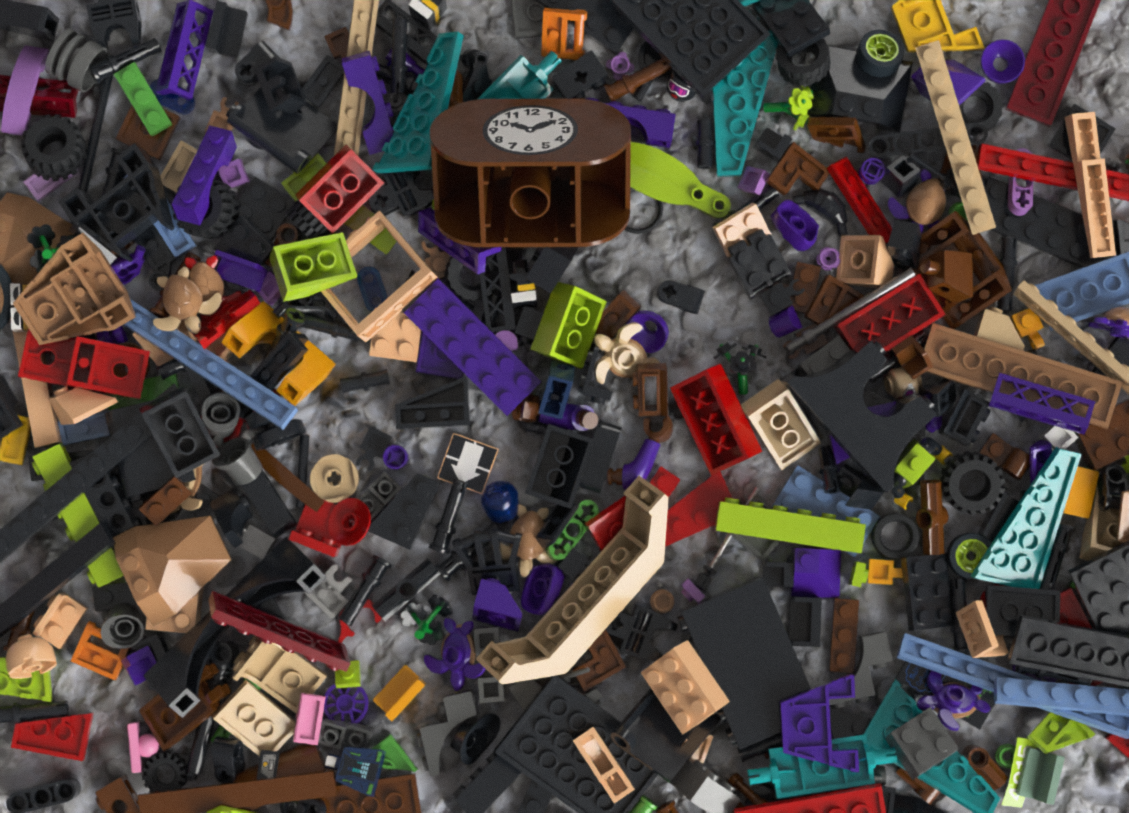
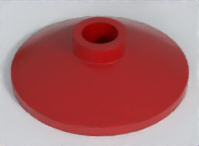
(342, 518)

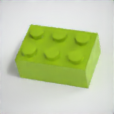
(568, 325)

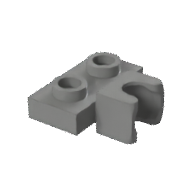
(328, 593)

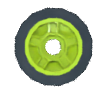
(877, 43)
(958, 551)

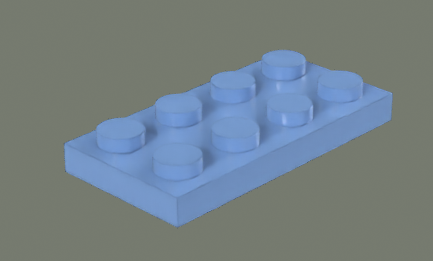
(1090, 288)
(807, 493)

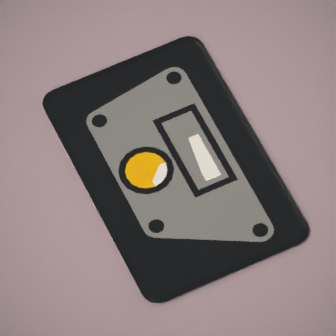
(268, 764)

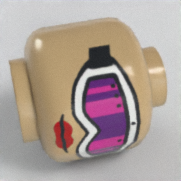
(900, 384)

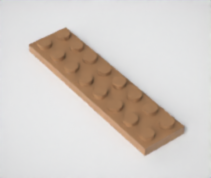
(979, 362)

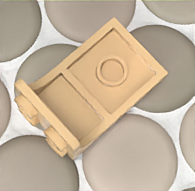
(278, 672)

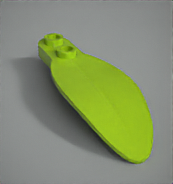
(671, 181)

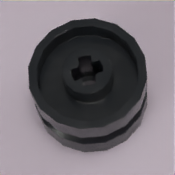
(272, 434)

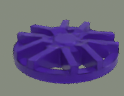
(346, 703)

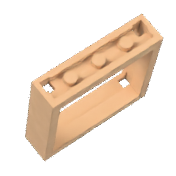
(400, 298)

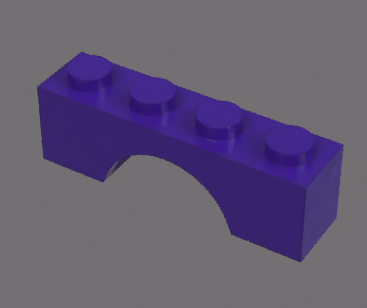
(361, 73)
(654, 125)
(193, 195)

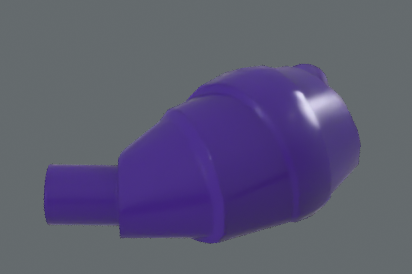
(128, 270)

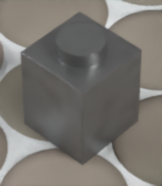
(257, 541)

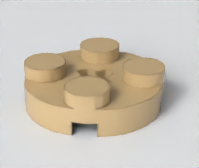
(323, 469)

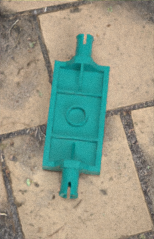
(523, 80)
(800, 776)

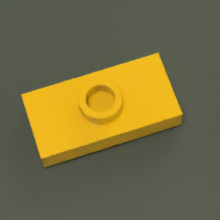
(15, 444)

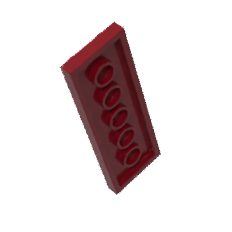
(1052, 59)
(279, 631)

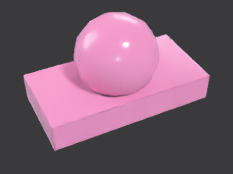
(309, 718)
(140, 746)

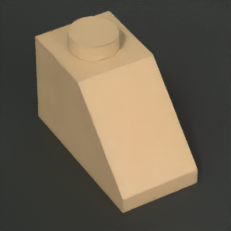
(998, 328)

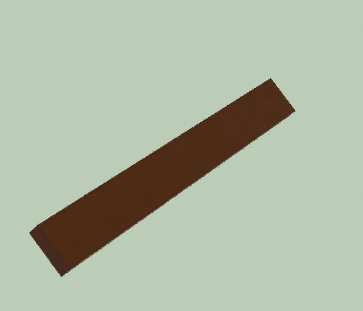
(240, 793)

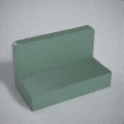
(1040, 775)

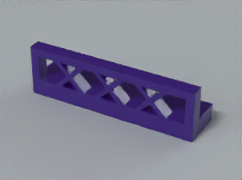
(176, 48)
(471, 257)
(1039, 412)

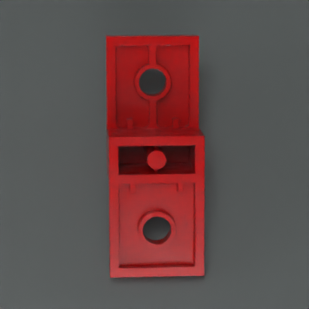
(86, 365)

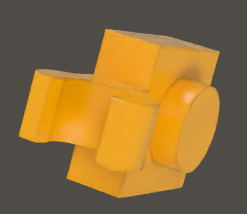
(1028, 325)
(882, 571)

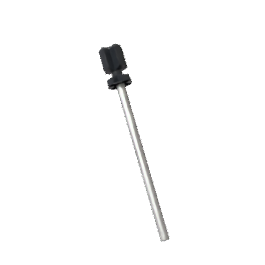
(703, 579)

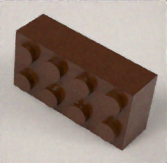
(1103, 445)

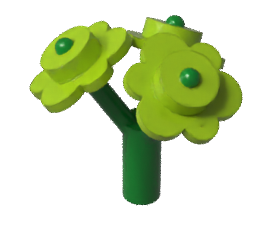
(798, 103)

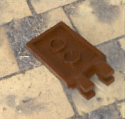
(169, 726)

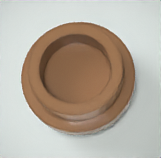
(662, 601)

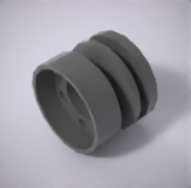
(71, 58)

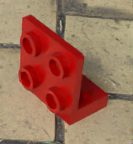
(313, 530)

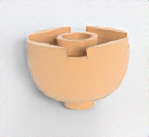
(28, 656)

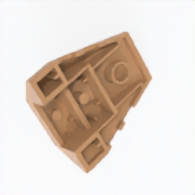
(17, 219)
(74, 295)
(169, 563)

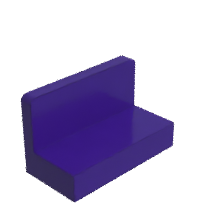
(241, 271)

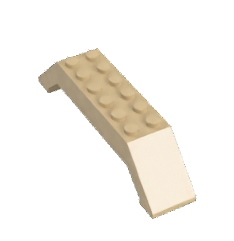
(593, 598)

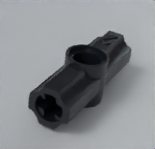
(394, 601)

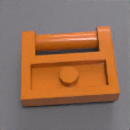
(555, 32)
(97, 657)

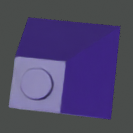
(963, 80)
(816, 572)
(496, 606)

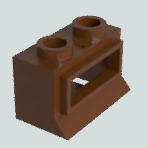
(661, 373)

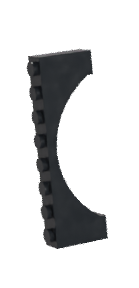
(180, 670)

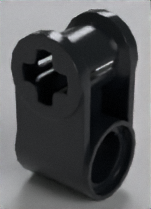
(256, 57)
(685, 296)
(1109, 490)
(227, 758)

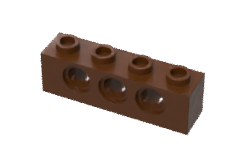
(118, 790)

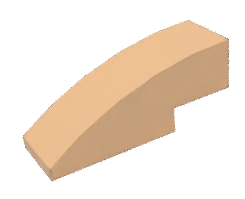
(604, 764)

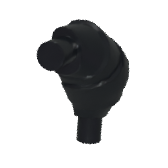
(826, 205)
(312, 304)

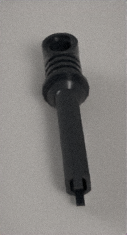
(204, 730)

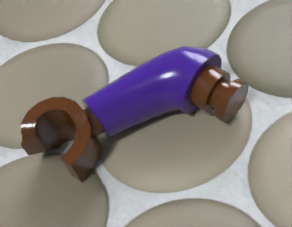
(575, 416)
(645, 458)

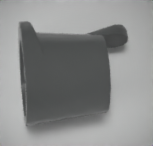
(220, 416)
(238, 461)
(121, 626)

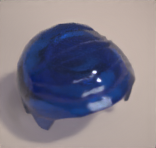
(500, 501)

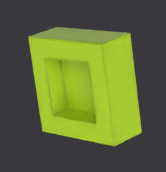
(858, 574)
(351, 678)

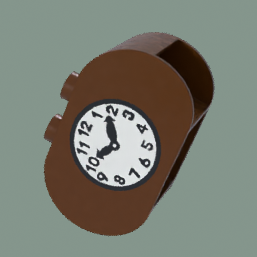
(531, 172)

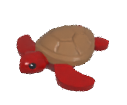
(208, 280)

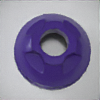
(1010, 53)
(650, 340)

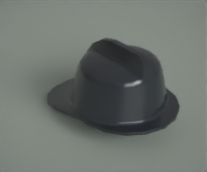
(474, 738)

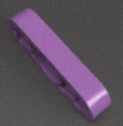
(1015, 192)

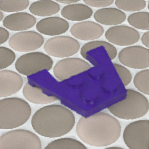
(808, 725)

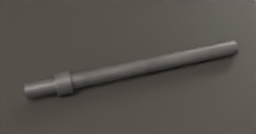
(810, 335)

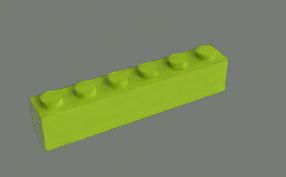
(78, 515)
(789, 526)

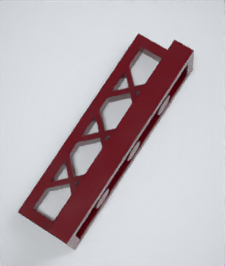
(49, 100)

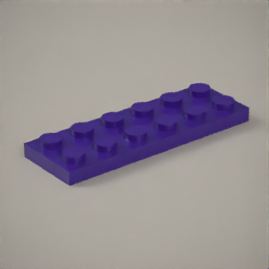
(472, 347)

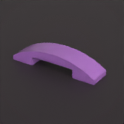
(22, 89)

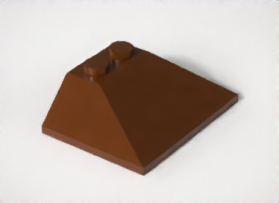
(989, 275)

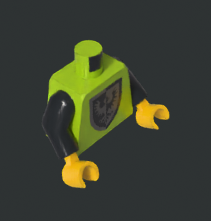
(913, 463)

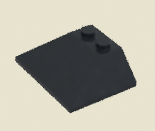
(854, 93)

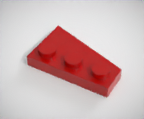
(225, 317)
(607, 523)
(56, 736)

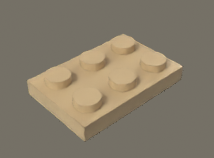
(255, 719)

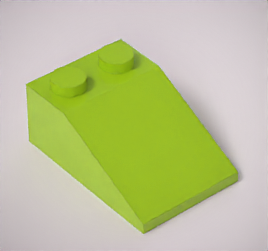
(311, 265)

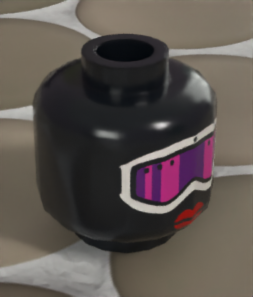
(678, 88)

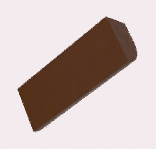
(296, 760)

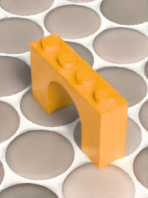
(260, 327)

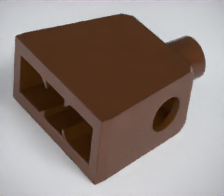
(949, 274)

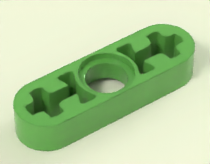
(566, 548)

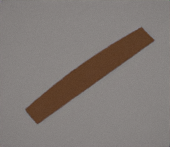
(288, 479)

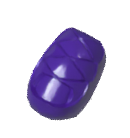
(795, 225)
(542, 588)

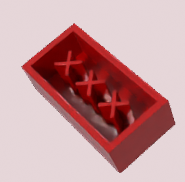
(893, 316)
(716, 419)

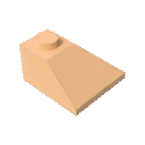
(864, 261)
(78, 404)

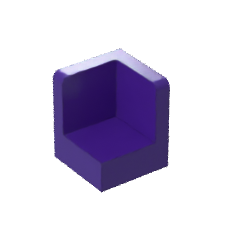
(138, 664)

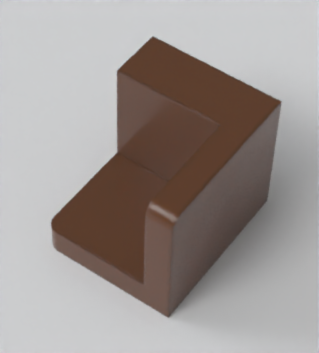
(912, 357)

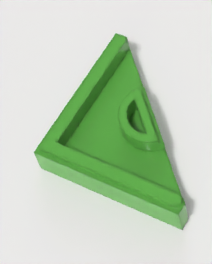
(395, 755)

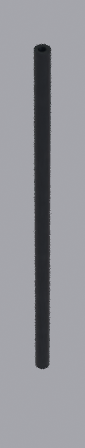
(95, 133)

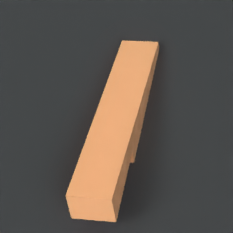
(1091, 183)
(40, 411)

